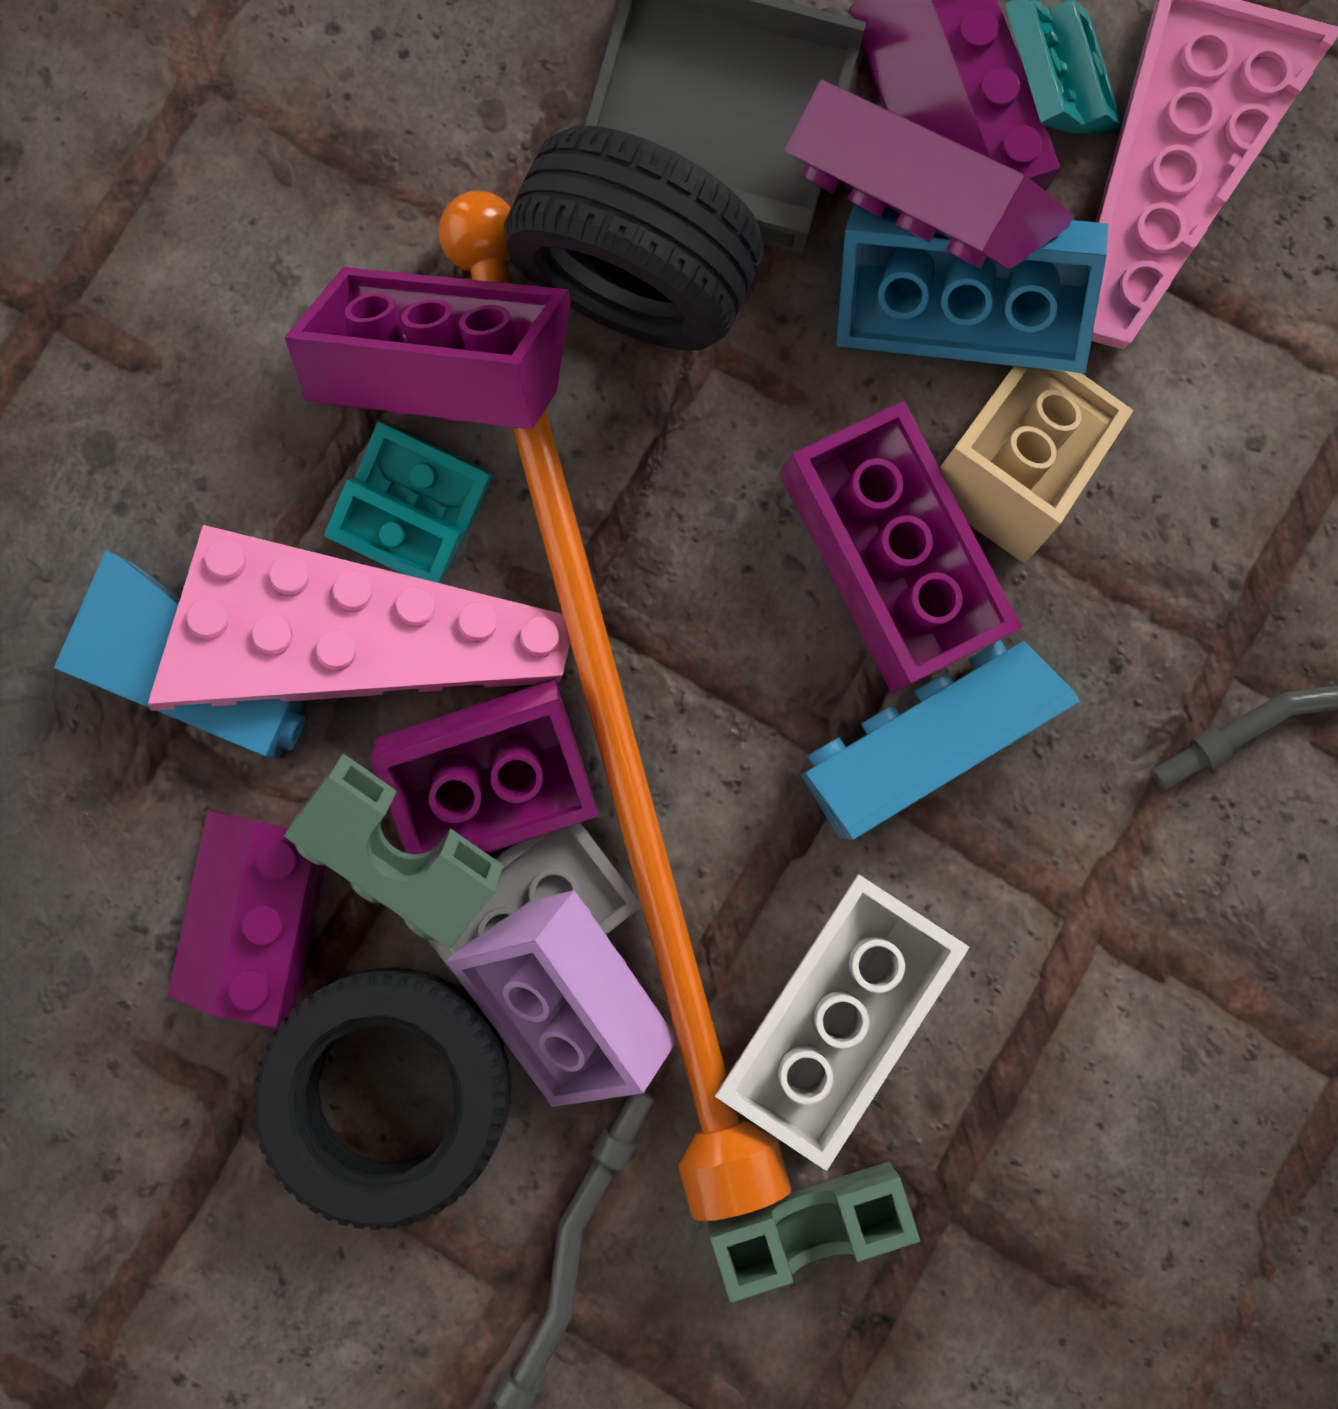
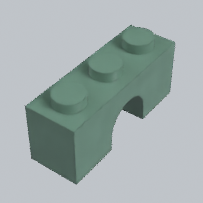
(431, 890)
(846, 1215)

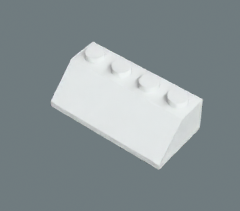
(842, 1022)

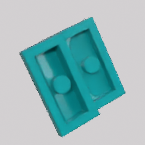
(1064, 67)
(409, 504)

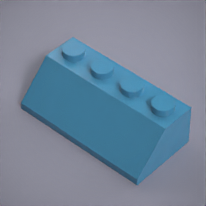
(929, 303)
(935, 739)

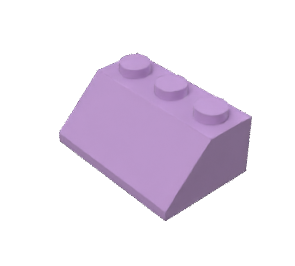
(565, 1002)

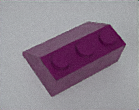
(487, 772)
(246, 922)

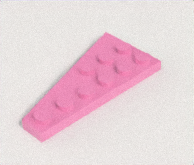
(1194, 123)
(320, 627)

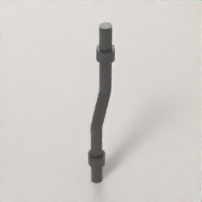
(1217, 745)
(611, 1154)

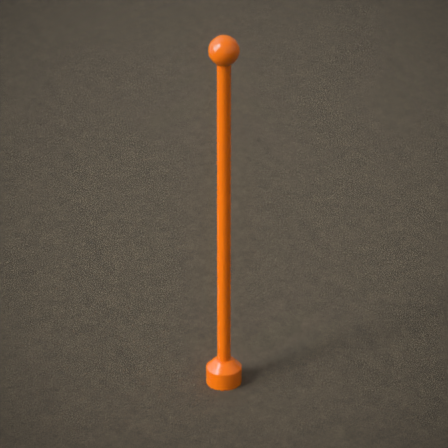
(730, 1161)

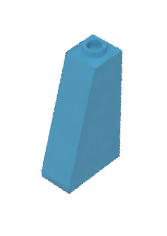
(120, 648)

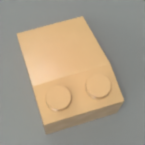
(1032, 455)

